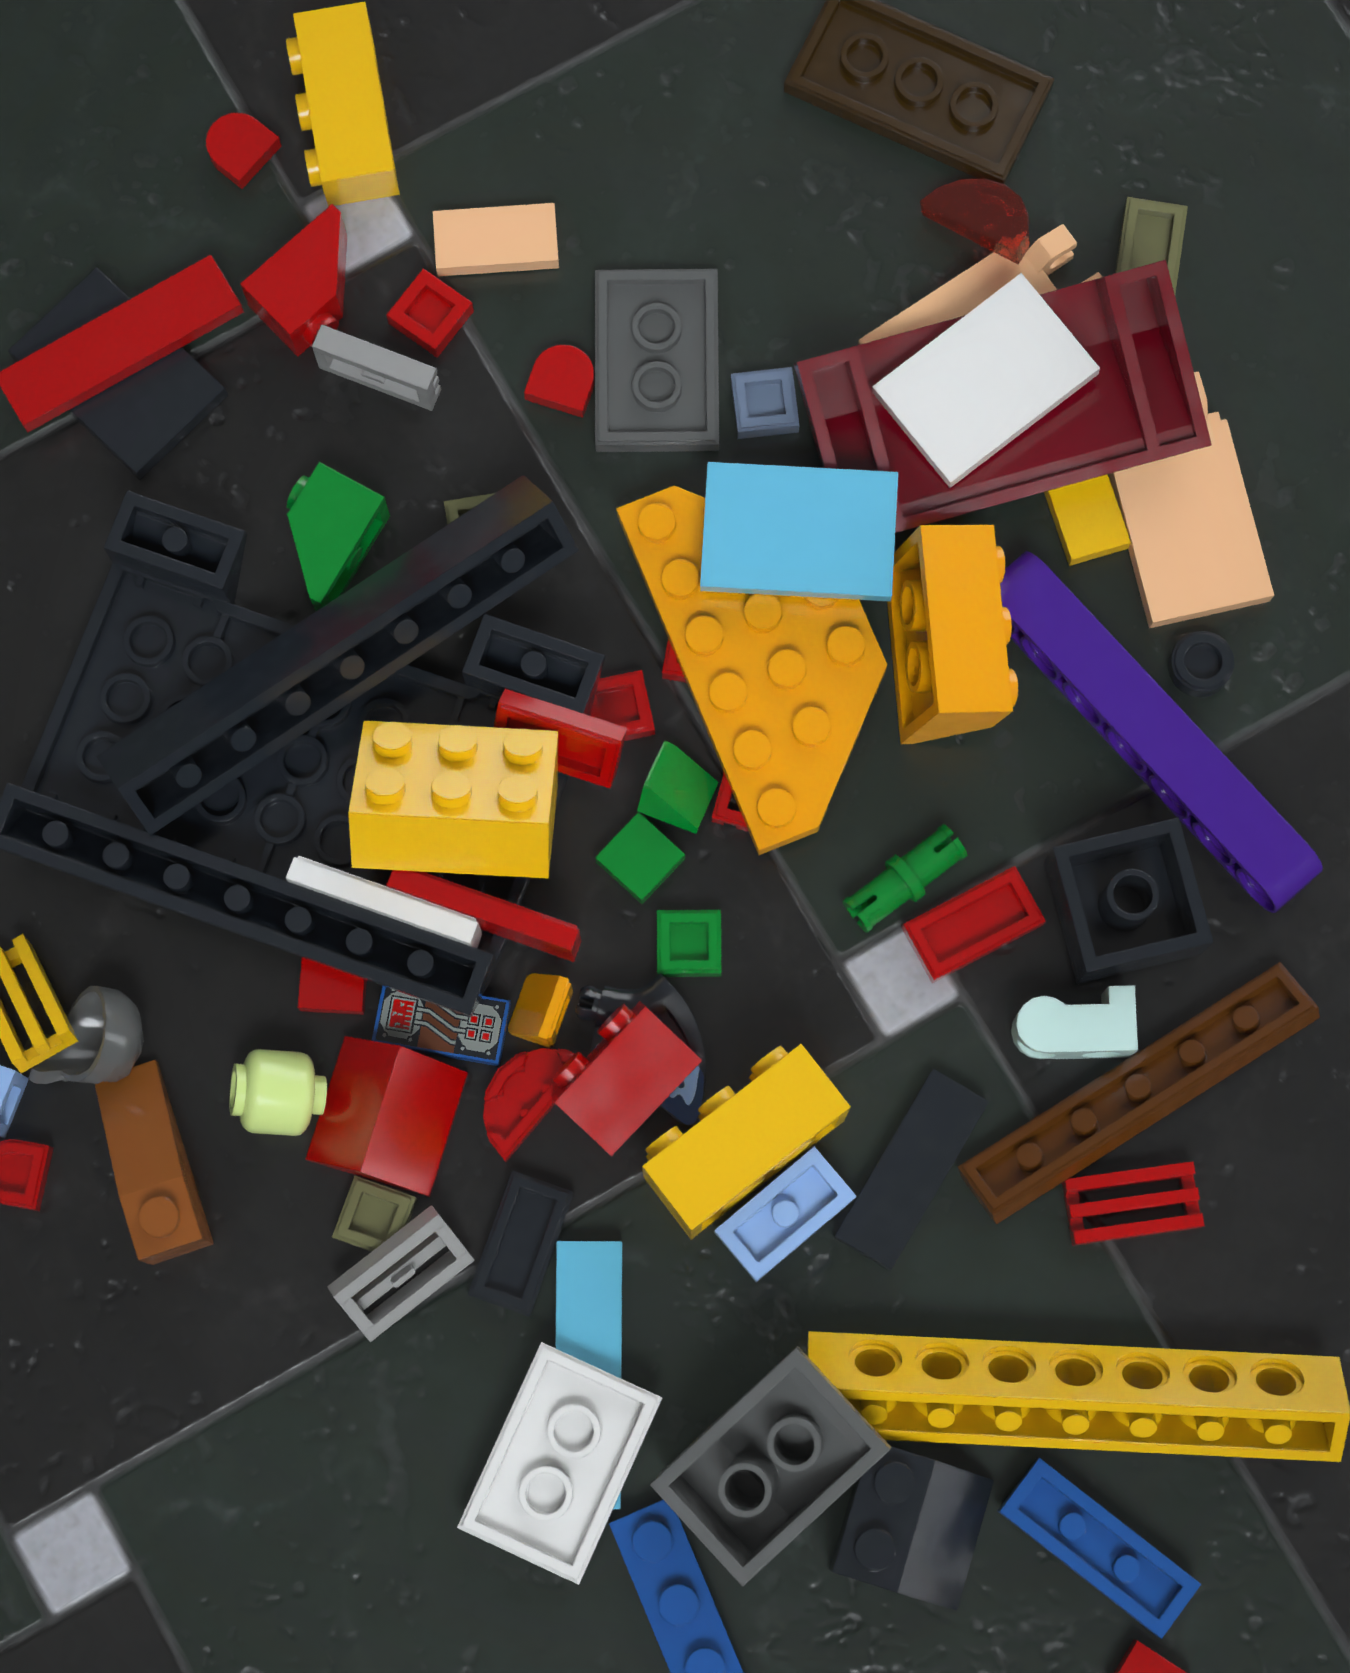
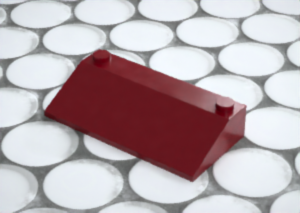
(1126, 416)

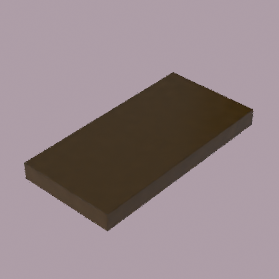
(919, 86)

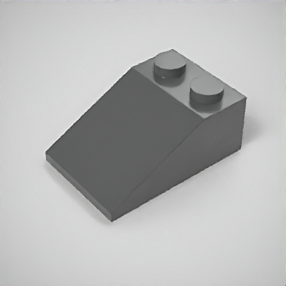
(770, 1466)

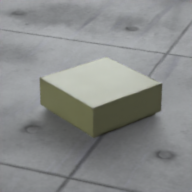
(372, 1214)

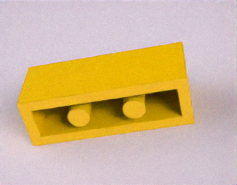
(342, 104)

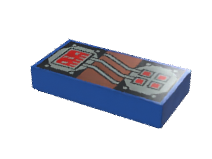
(441, 1031)

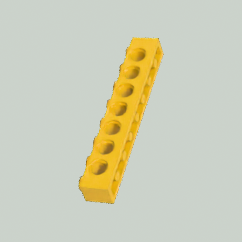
(1090, 1396)

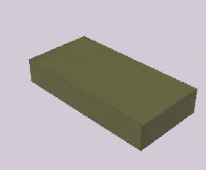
(1151, 234)

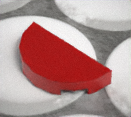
(521, 1097)

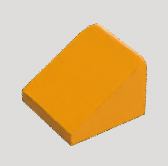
(541, 1008)

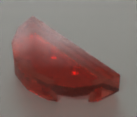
(982, 213)

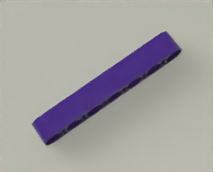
(1155, 736)

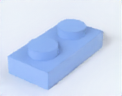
(785, 1214)

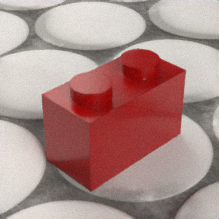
(623, 1076)

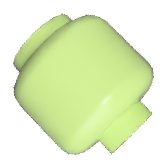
(276, 1092)

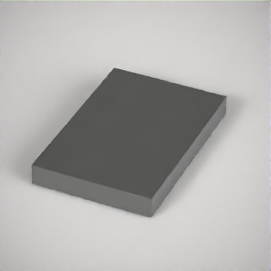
(656, 360)

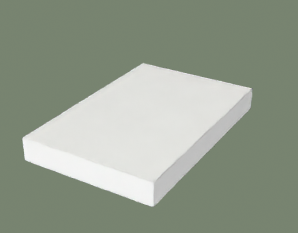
(985, 380)
(560, 1463)

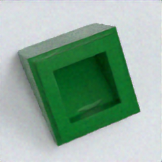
(677, 789)

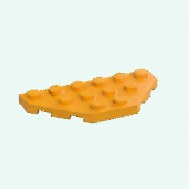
(769, 673)

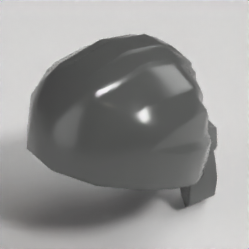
(107, 1044)

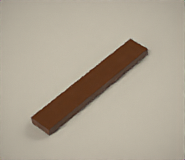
(1138, 1092)

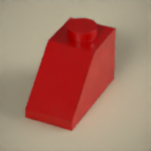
(302, 282)

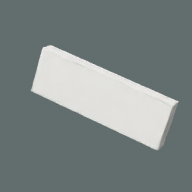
(384, 901)

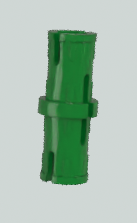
(905, 878)

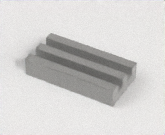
(376, 367)
(394, 1251)

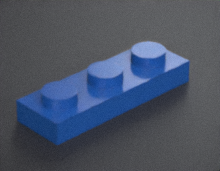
(1099, 1547)
(674, 1591)

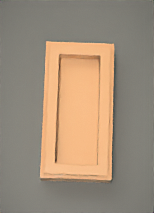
(495, 239)

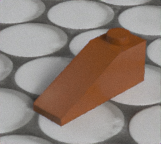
(151, 1166)

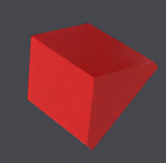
(387, 1115)

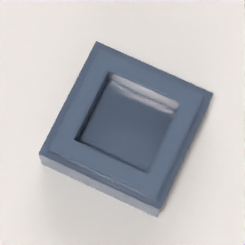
(764, 403)

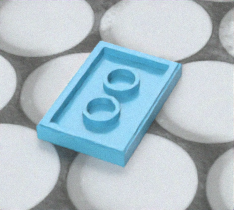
(799, 531)

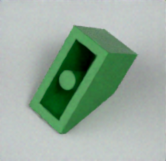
(333, 529)

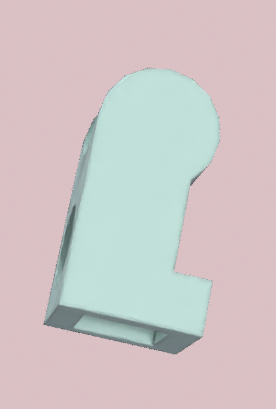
(1060, 1031)

